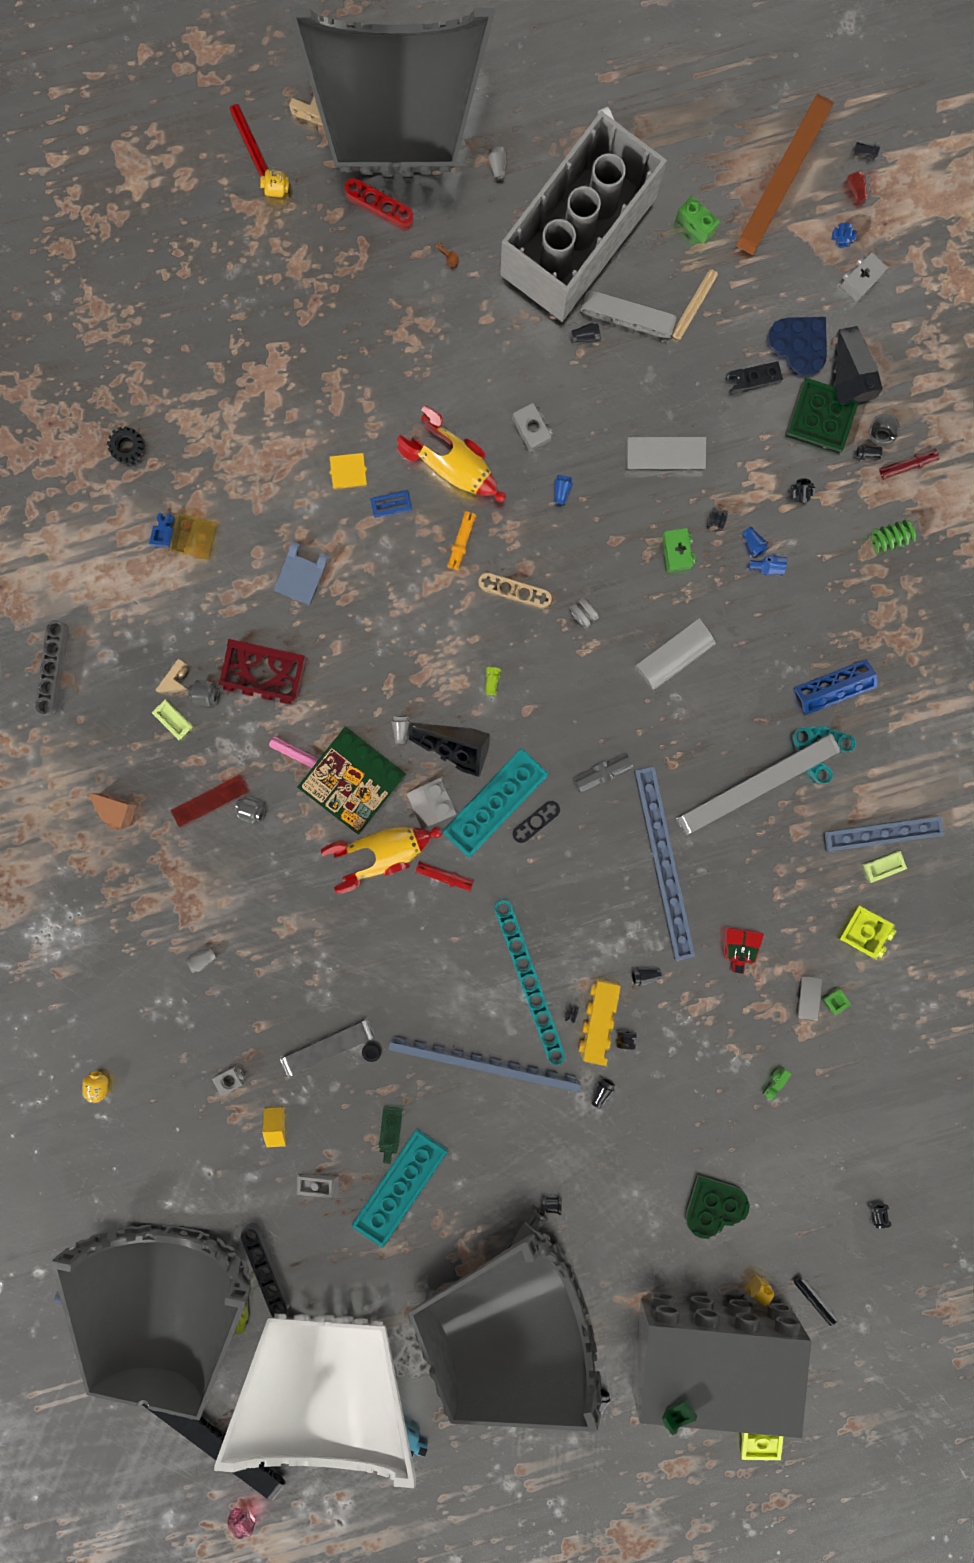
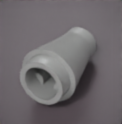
(497, 159)
(400, 728)
(199, 960)

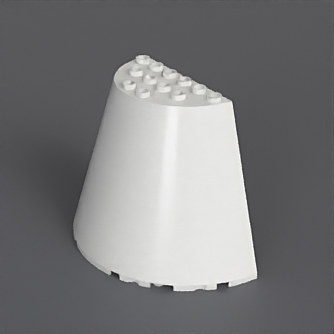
(321, 1398)

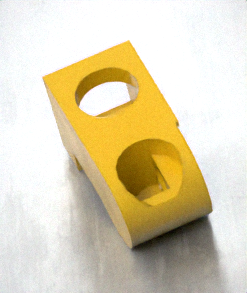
(760, 1290)

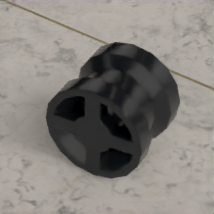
(717, 518)
(626, 1040)

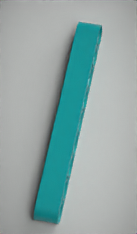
(530, 991)

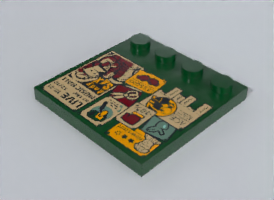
(351, 780)

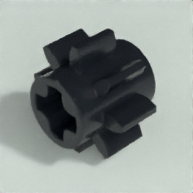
(803, 490)

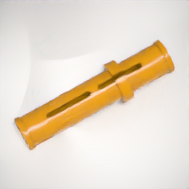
(458, 548)

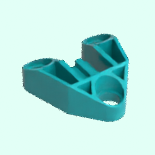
(820, 732)

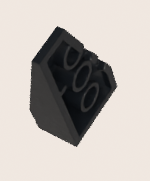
(855, 370)

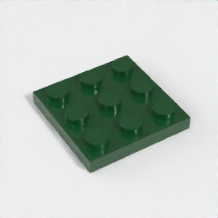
(820, 418)

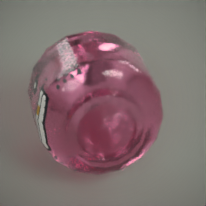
(241, 1523)

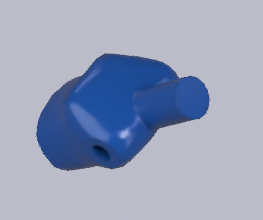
(771, 564)

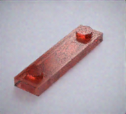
(209, 801)

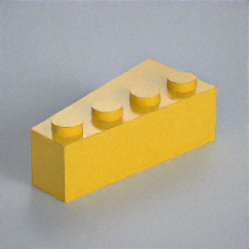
(599, 1021)

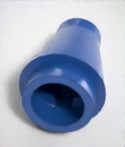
(562, 488)
(756, 543)

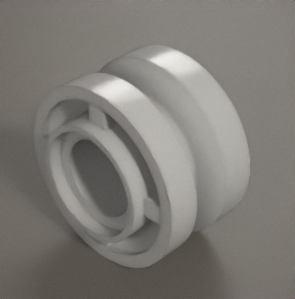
(584, 612)

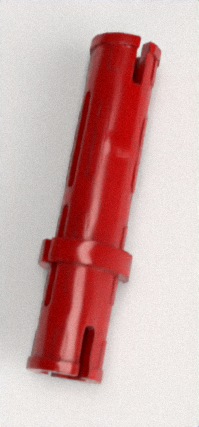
(444, 876)

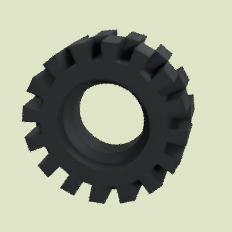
(117, 437)

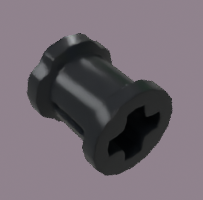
(551, 1206)
(881, 1216)

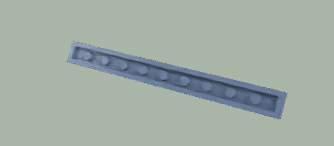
(665, 863)
(476, 1062)

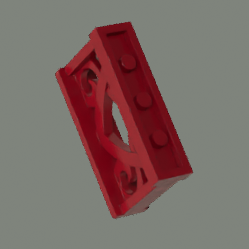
(244, 650)

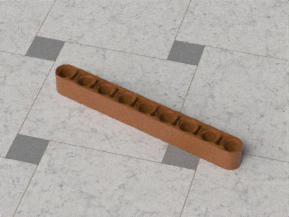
(784, 174)

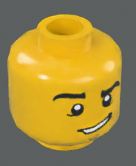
(274, 183)
(95, 1087)

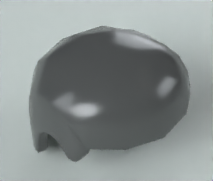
(884, 429)

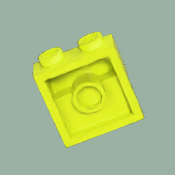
(868, 933)
(761, 1447)

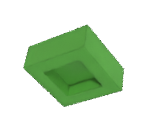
(836, 1001)

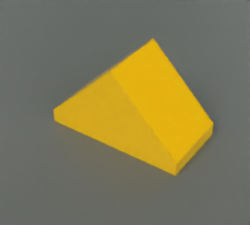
(274, 1127)

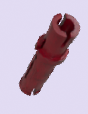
(916, 461)

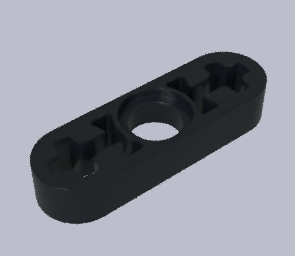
(521, 826)

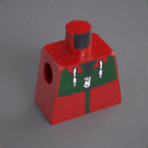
(741, 947)

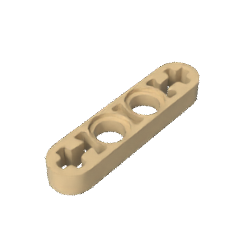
(515, 588)

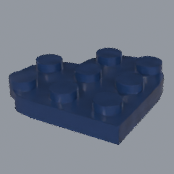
(801, 342)

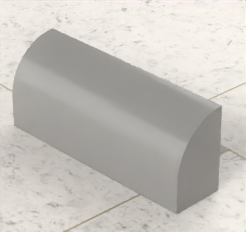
(666, 452)
(676, 654)

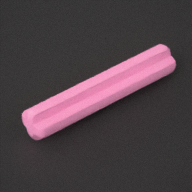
(293, 752)

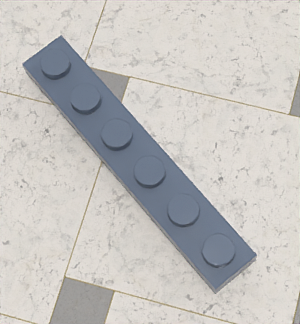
(884, 833)

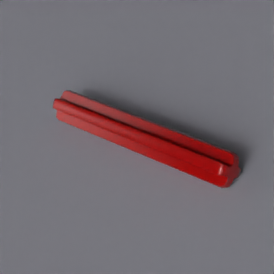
(249, 139)

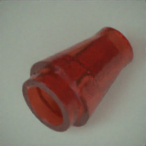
(858, 185)

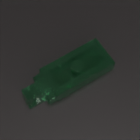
(390, 1133)

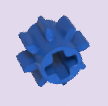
(844, 235)

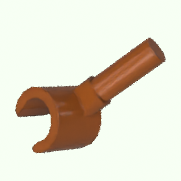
(452, 258)

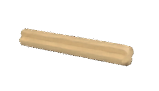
(694, 304)

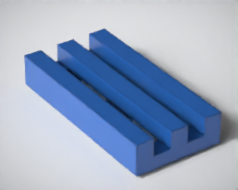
(392, 511)

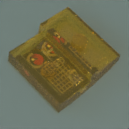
(192, 536)

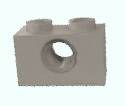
(535, 438)

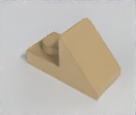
(304, 110)
(170, 683)

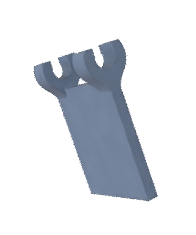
(300, 576)

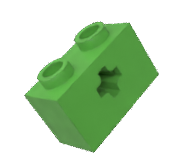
(697, 219)
(671, 541)

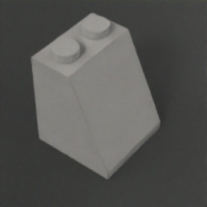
(431, 803)

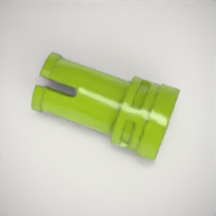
(492, 680)

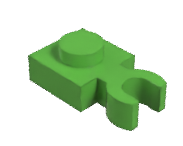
(779, 1078)

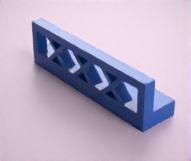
(839, 689)

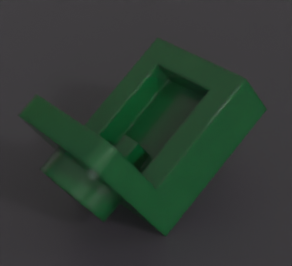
(678, 1416)

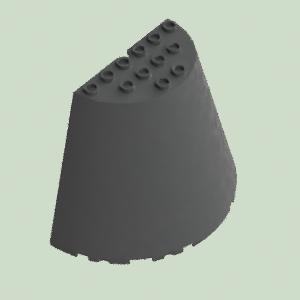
(393, 91)
(152, 1314)
(513, 1343)

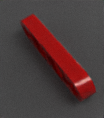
(377, 205)

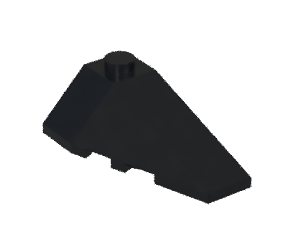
(457, 744)

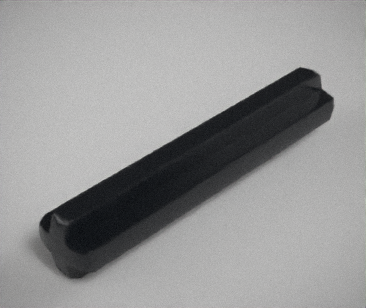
(815, 1300)

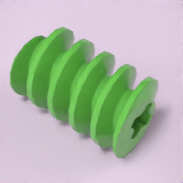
(892, 534)

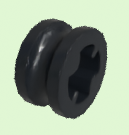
(571, 1013)

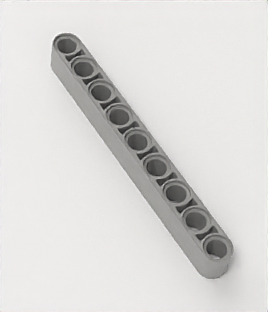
(759, 783)

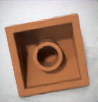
(113, 811)

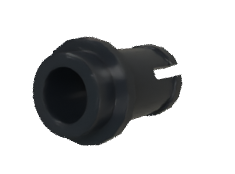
(867, 148)
(868, 452)

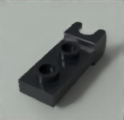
(755, 377)

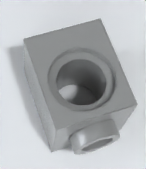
(223, 1086)

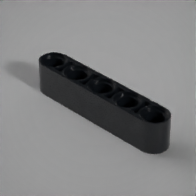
(266, 1261)

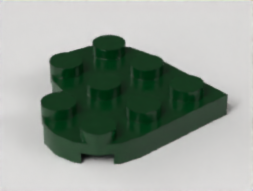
(714, 1206)

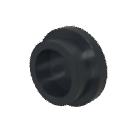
(371, 1052)

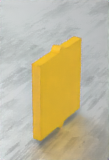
(348, 470)

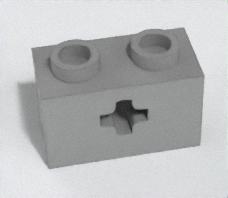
(873, 270)

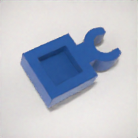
(162, 534)

